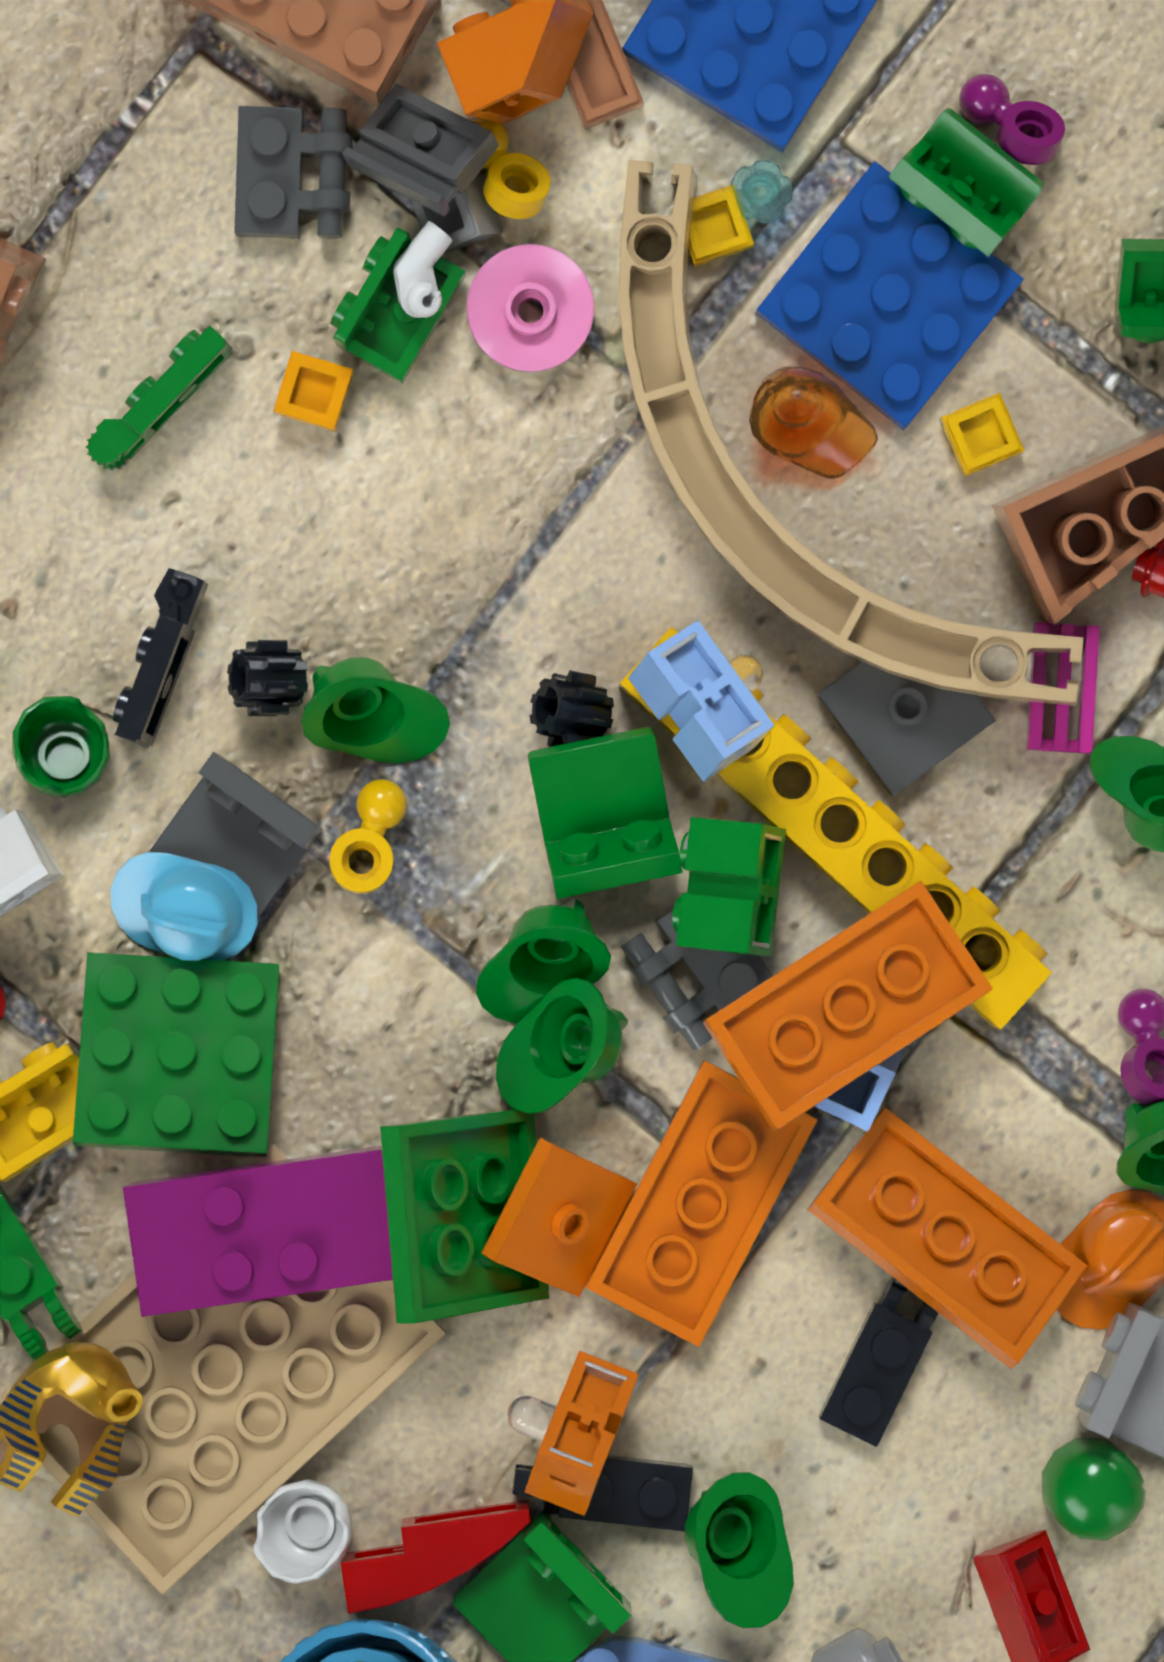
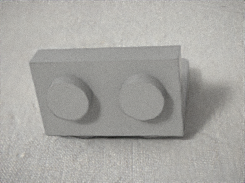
(1129, 1385)

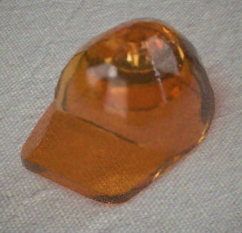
(811, 428)

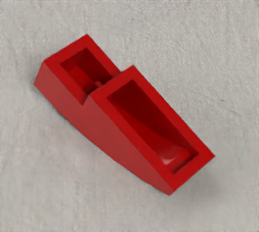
(432, 1553)

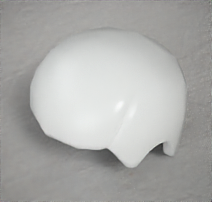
(303, 1531)

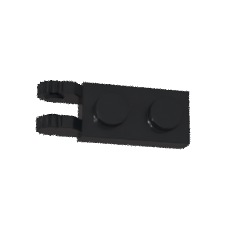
(878, 1367)

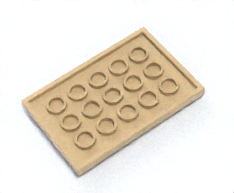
(230, 1406)

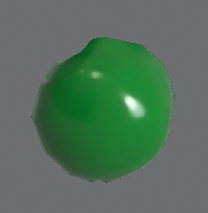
(60, 746)
(1092, 1489)

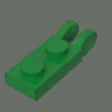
(157, 401)
(27, 1282)

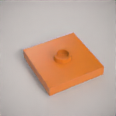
(559, 1218)

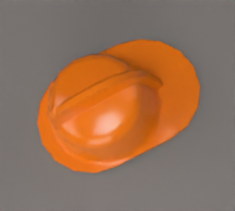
(1123, 1255)

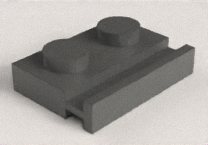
(420, 149)

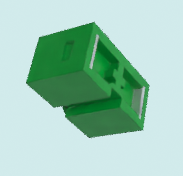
(730, 886)

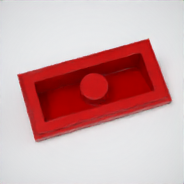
(1031, 1601)

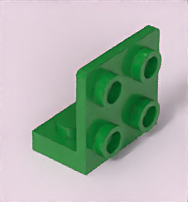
(604, 812)
(541, 1597)

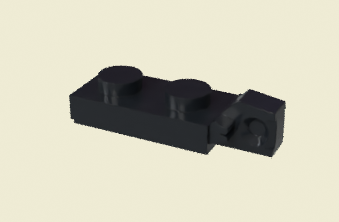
(161, 658)
(630, 1493)

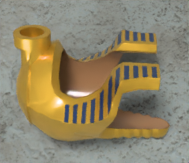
(87, 1393)

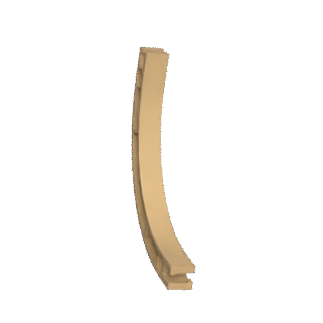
(735, 519)

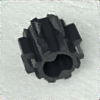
(267, 677)
(571, 708)

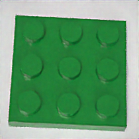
(176, 1055)
(442, 1203)

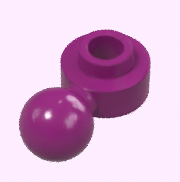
(1027, 128)
(1143, 1018)

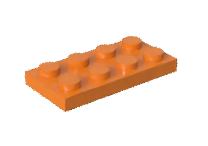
(847, 1006)
(698, 1207)
(947, 1238)

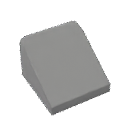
(468, 219)

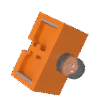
(575, 1432)

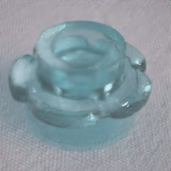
(765, 175)

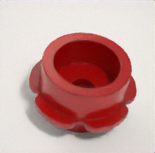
(1150, 571)

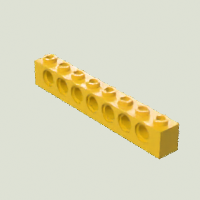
(1018, 960)

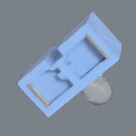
(704, 697)

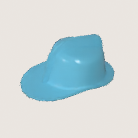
(183, 907)

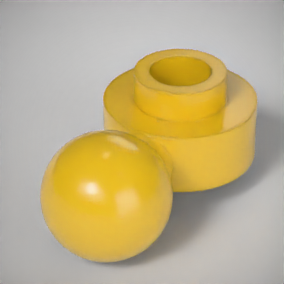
(515, 181)
(380, 807)

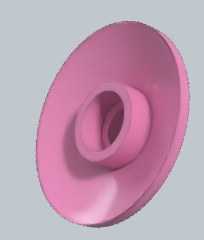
(526, 275)

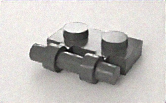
(271, 172)
(720, 973)

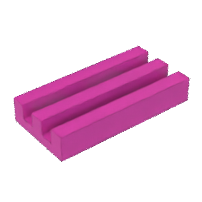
(1087, 692)

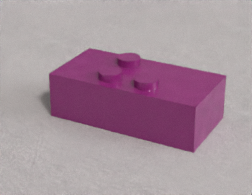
(259, 1231)

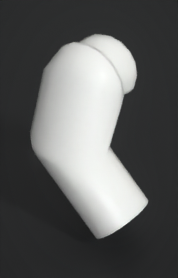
(415, 273)

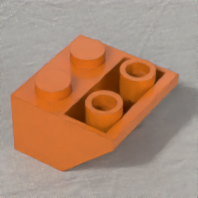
(516, 57)

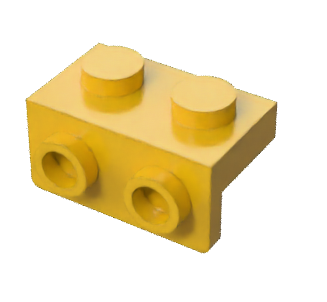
(37, 1108)

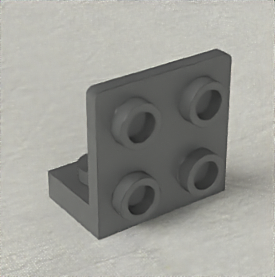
(241, 828)

